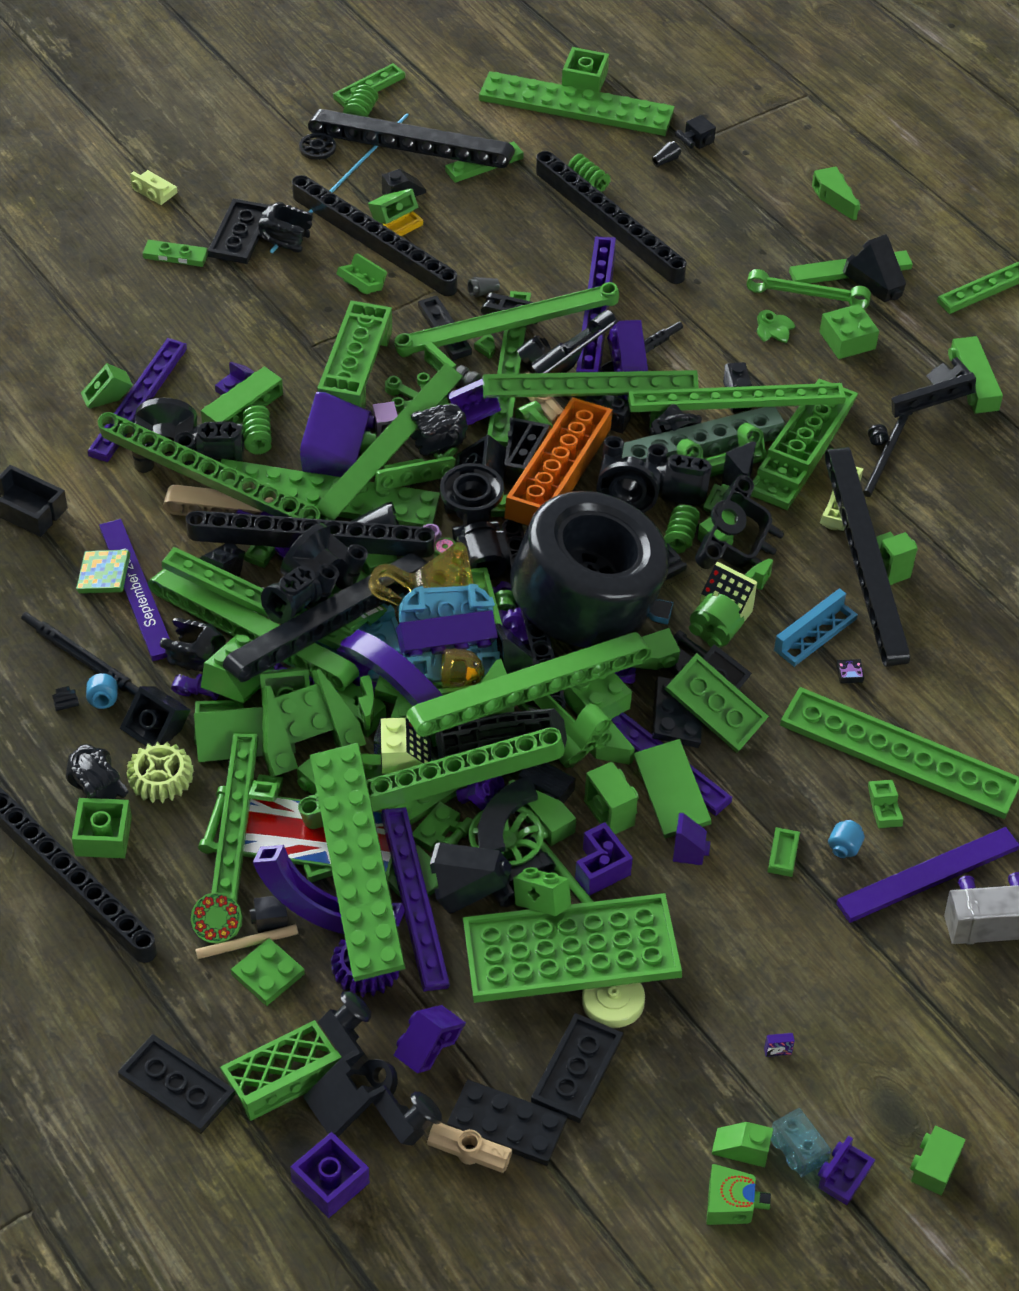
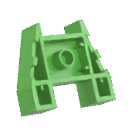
(302, 716)

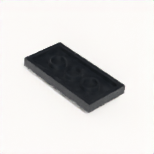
(237, 232)
(577, 1067)
(176, 1083)
(508, 1121)

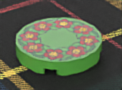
(216, 918)

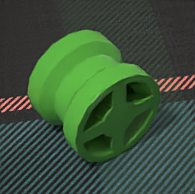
(505, 600)

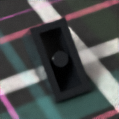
(400, 180)

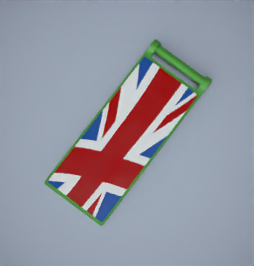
(282, 824)

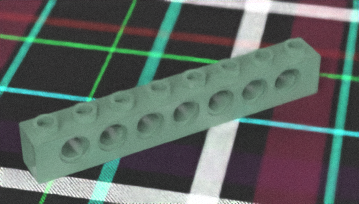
(713, 436)

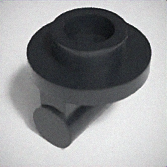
(65, 698)

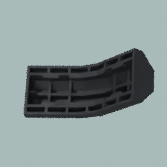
(496, 729)

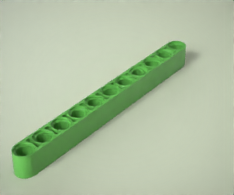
(387, 444)
(201, 464)
(242, 621)
(528, 684)
(452, 772)

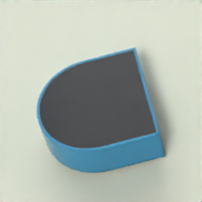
(661, 611)

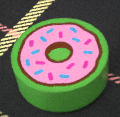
(442, 544)

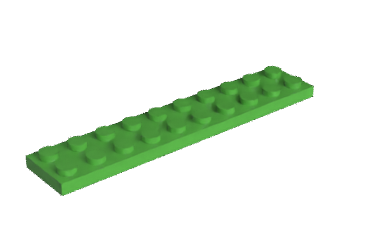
(577, 103)
(412, 505)
(901, 752)
(357, 863)

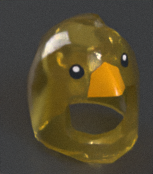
(460, 668)

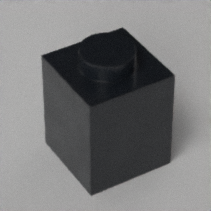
(268, 914)

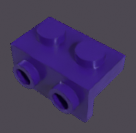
(845, 1171)

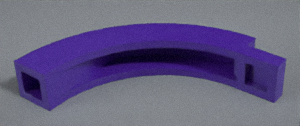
(389, 665)
(300, 894)

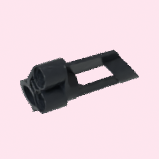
(560, 358)

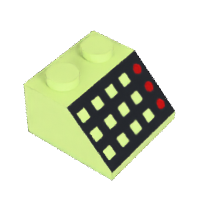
(733, 585)
(402, 745)

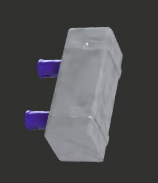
(983, 913)

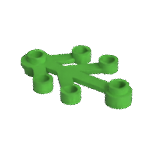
(394, 386)

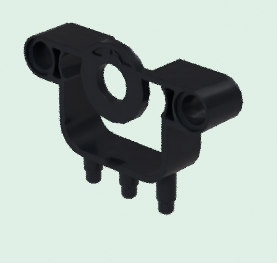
(738, 502)

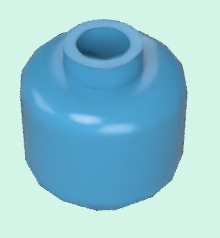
(101, 691)
(846, 839)

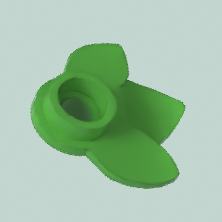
(773, 326)

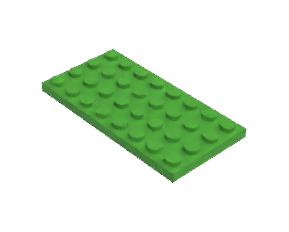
(573, 951)

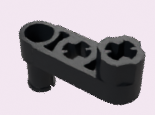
(541, 861)

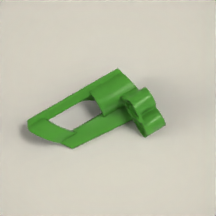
(583, 733)

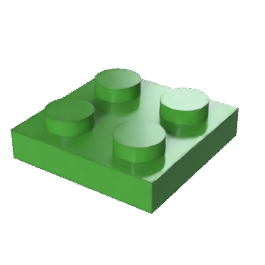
(267, 971)

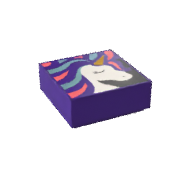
(779, 1044)

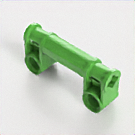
(718, 461)

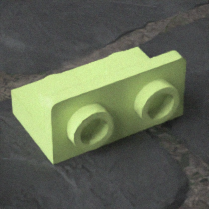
(153, 186)

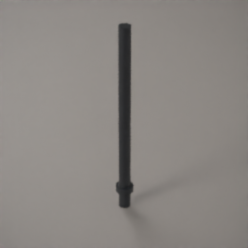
(885, 455)

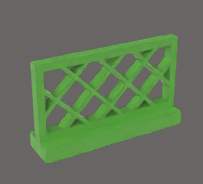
(293, 1082)

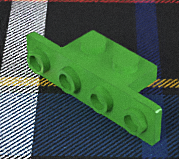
(412, 472)

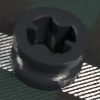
(878, 434)

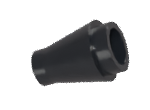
(666, 154)

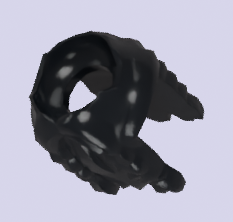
(285, 226)
(439, 428)
(195, 644)
(93, 773)

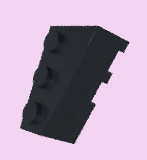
(523, 442)

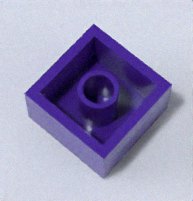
(330, 1174)

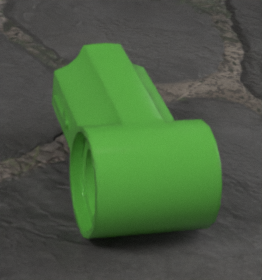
(532, 412)

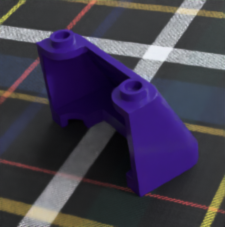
(333, 435)

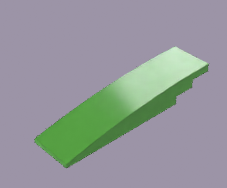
(799, 450)

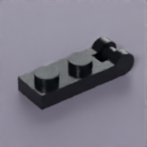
(498, 302)

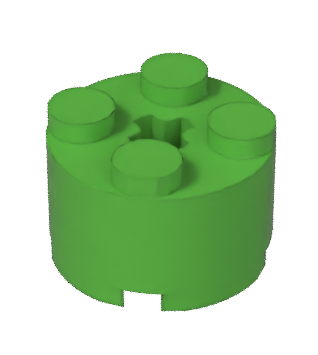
(716, 620)

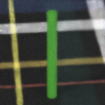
(563, 872)

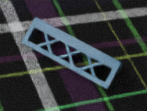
(805, 626)

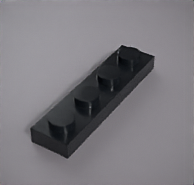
(436, 316)
(933, 394)

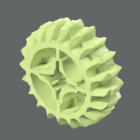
(158, 779)

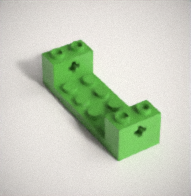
(355, 351)

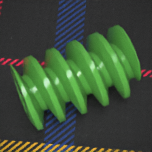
(361, 101)
(590, 172)
(257, 429)
(682, 527)

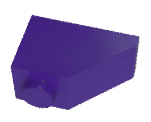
(690, 842)

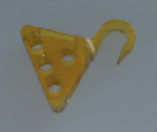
(442, 571)

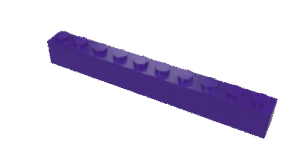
(600, 273)

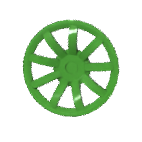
(513, 838)

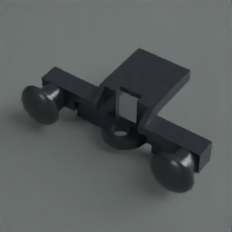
(338, 1100)

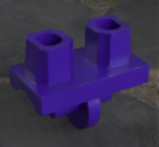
(513, 622)

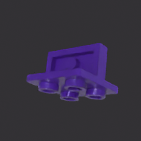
(472, 402)

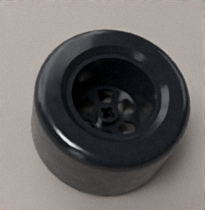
(589, 568)

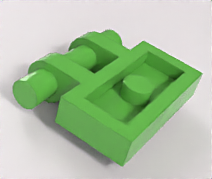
(438, 824)

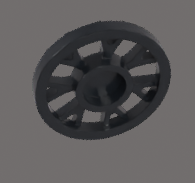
(317, 146)

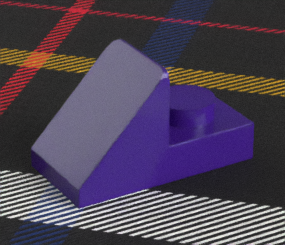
(237, 374)

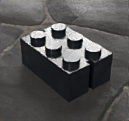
(30, 501)

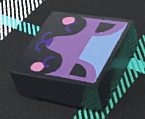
(850, 671)

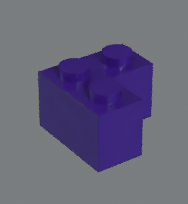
(605, 860)
(426, 1036)

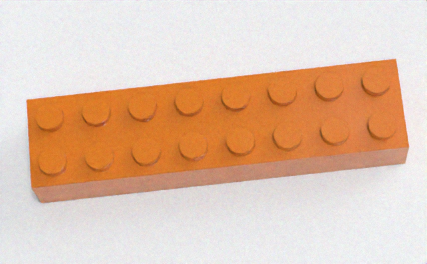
(559, 458)

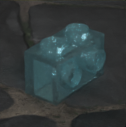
(800, 1142)

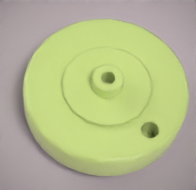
(614, 1005)

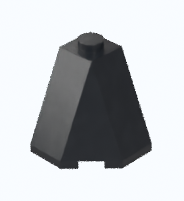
(877, 269)
(467, 874)

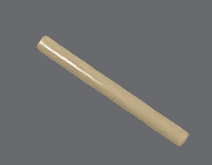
(246, 941)

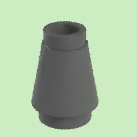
(481, 286)

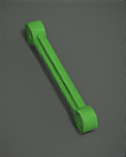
(807, 289)

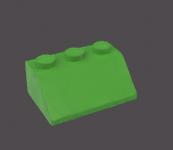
(220, 681)

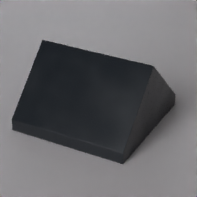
(738, 462)

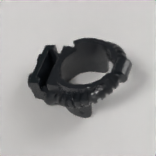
(673, 419)

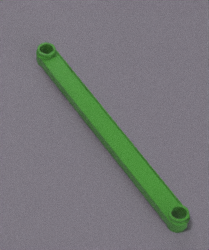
(508, 319)

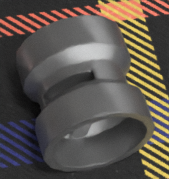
(468, 377)

